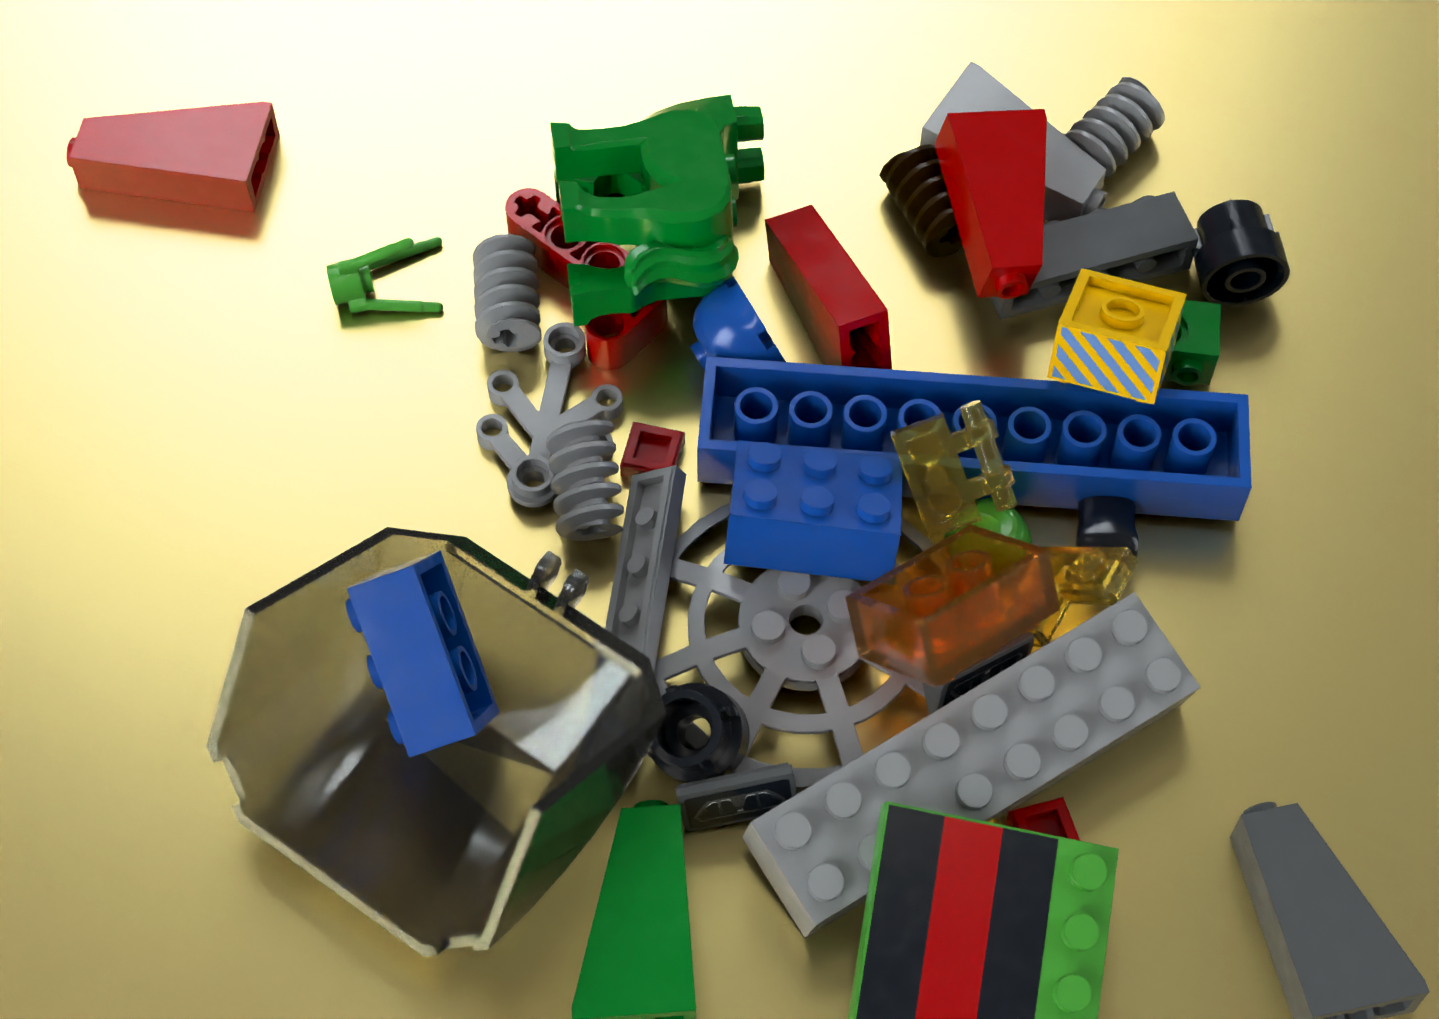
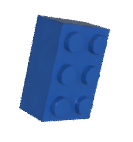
(814, 511)
(422, 654)

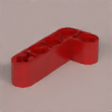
(539, 219)

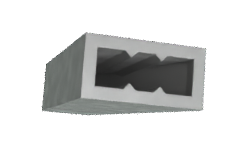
(1071, 175)

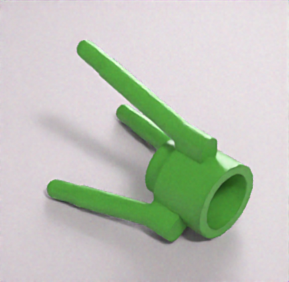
(353, 278)

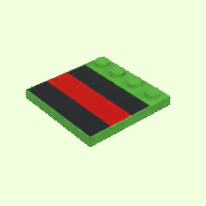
(981, 921)

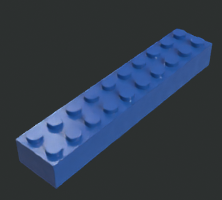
(1059, 438)

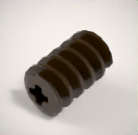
(922, 195)

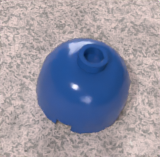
(730, 327)

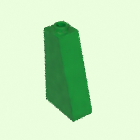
(640, 931)

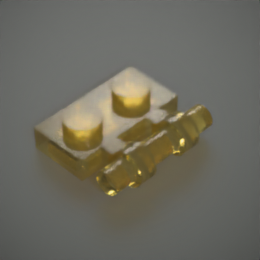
(937, 475)

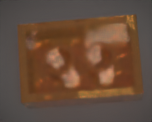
(953, 604)

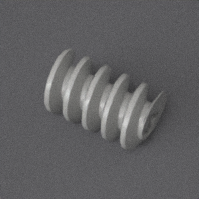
(1118, 124)
(506, 293)
(581, 480)

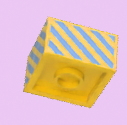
(1116, 336)

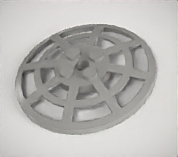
(779, 651)

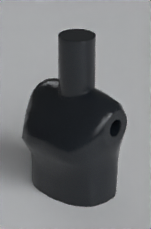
(1107, 523)

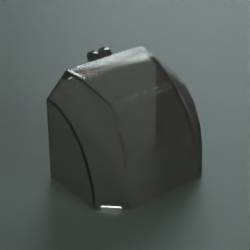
(463, 834)

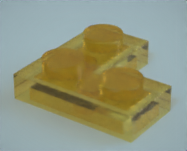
(1086, 578)

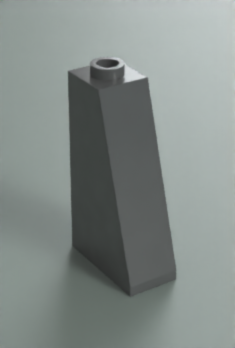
(1318, 924)

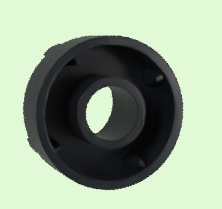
(1238, 254)
(726, 743)

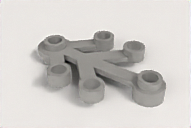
(546, 420)

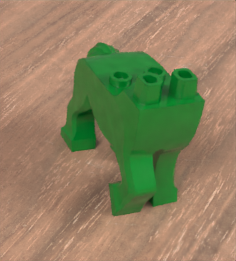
(678, 202)

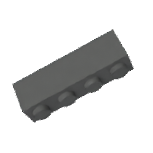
(1124, 241)

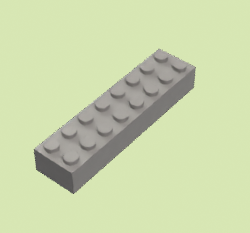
(974, 755)

